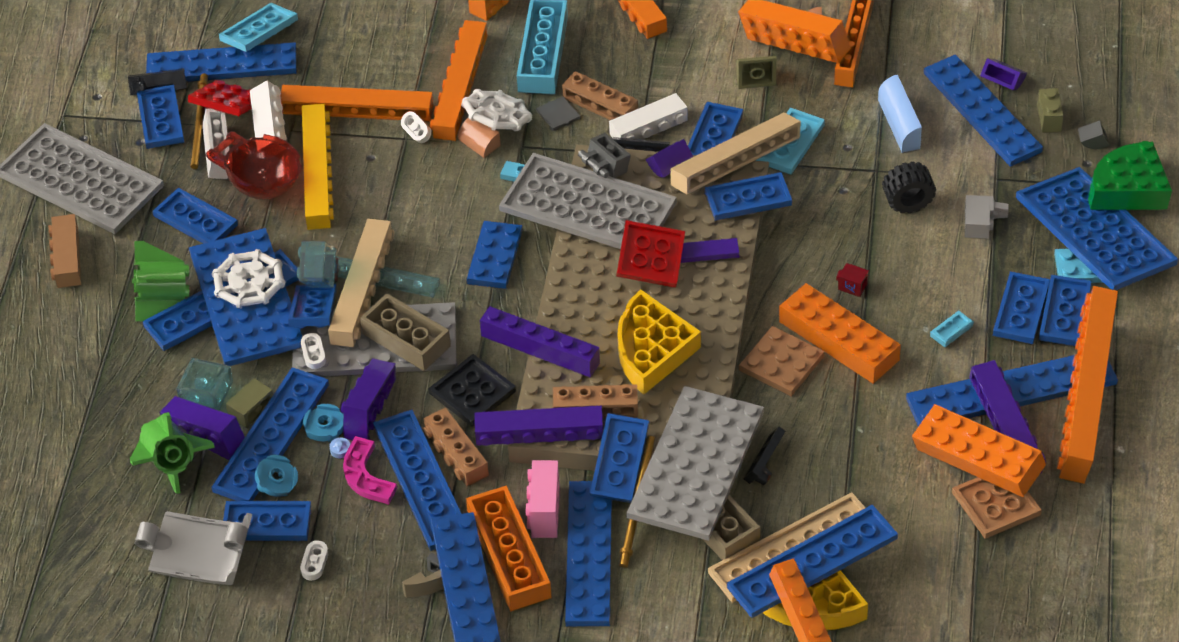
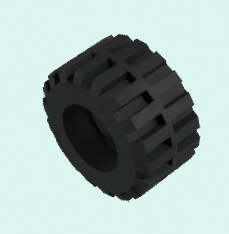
(909, 187)

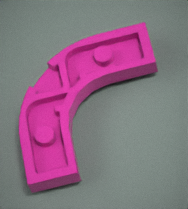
(359, 478)

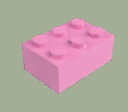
(543, 499)

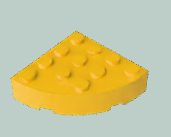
(653, 341)
(835, 600)

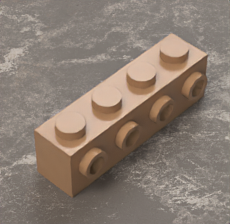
(597, 97)
(65, 251)
(614, 398)
(456, 447)

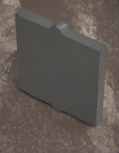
(558, 113)

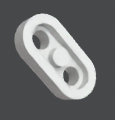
(417, 128)
(313, 351)
(314, 562)

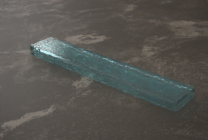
(397, 279)

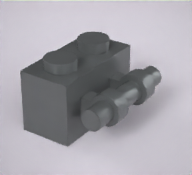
(606, 156)

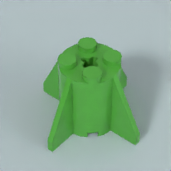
(158, 280)
(167, 448)

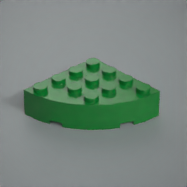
(1130, 180)

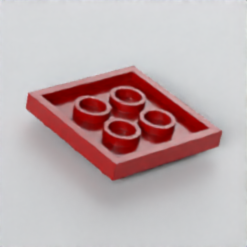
(222, 97)
(650, 253)

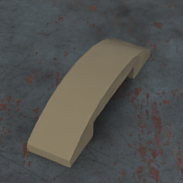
(420, 585)

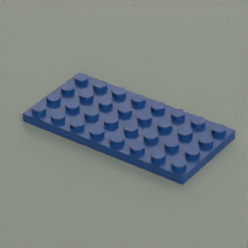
(1105, 240)
(254, 329)

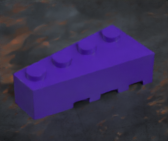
(367, 398)
(207, 424)

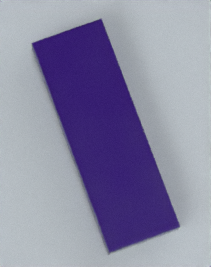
(710, 250)

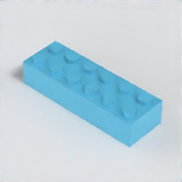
(542, 46)

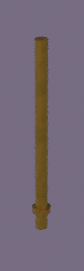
(198, 126)
(626, 552)

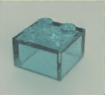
(316, 264)
(205, 383)

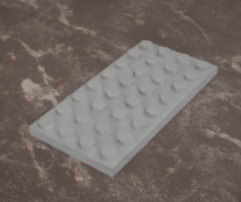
(80, 178)
(583, 201)
(352, 360)
(695, 463)

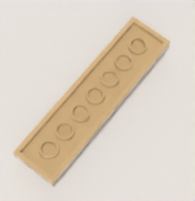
(782, 541)

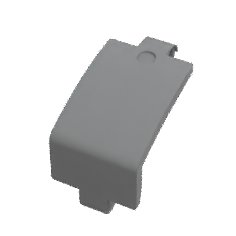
(194, 547)

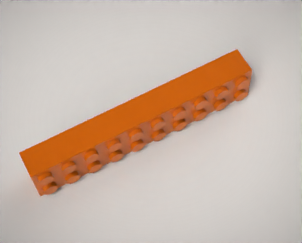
(1087, 384)

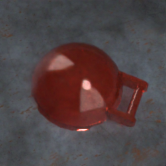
(258, 166)

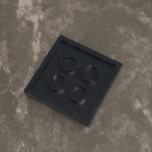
(472, 389)

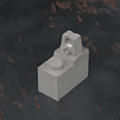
(980, 215)

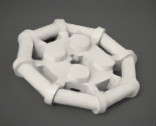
(496, 110)
(252, 291)

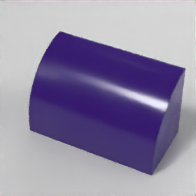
(1003, 74)
(669, 157)

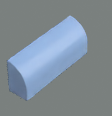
(900, 114)

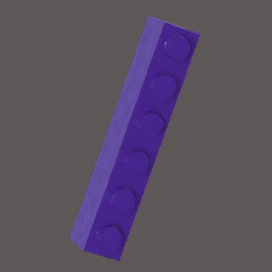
(540, 341)
(999, 403)
(538, 425)

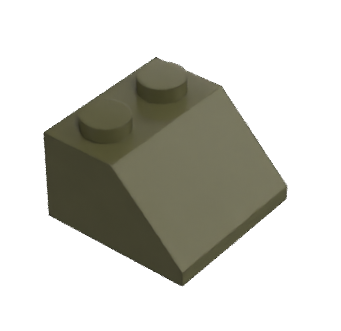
(756, 72)

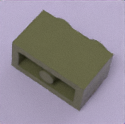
(1050, 110)
(249, 402)

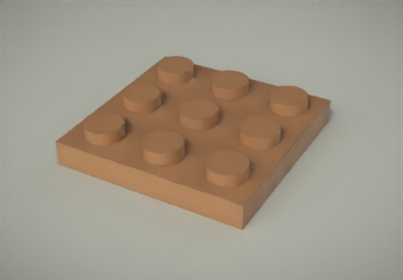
(781, 361)
(993, 507)

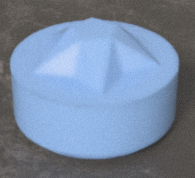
(339, 447)

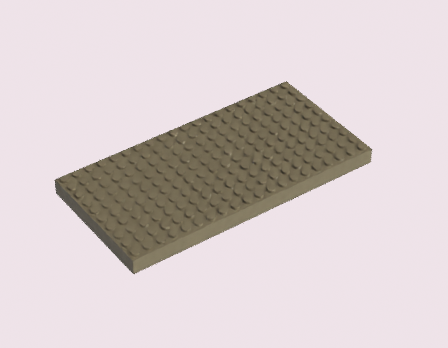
(588, 299)

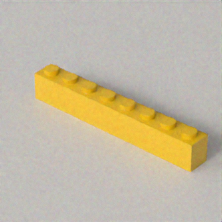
(316, 168)

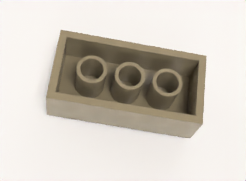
(405, 332)
(733, 531)

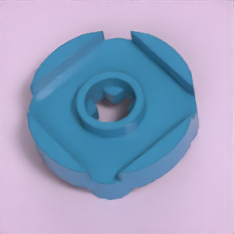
(323, 432)
(272, 486)

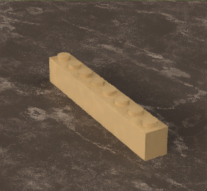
(735, 153)
(361, 282)

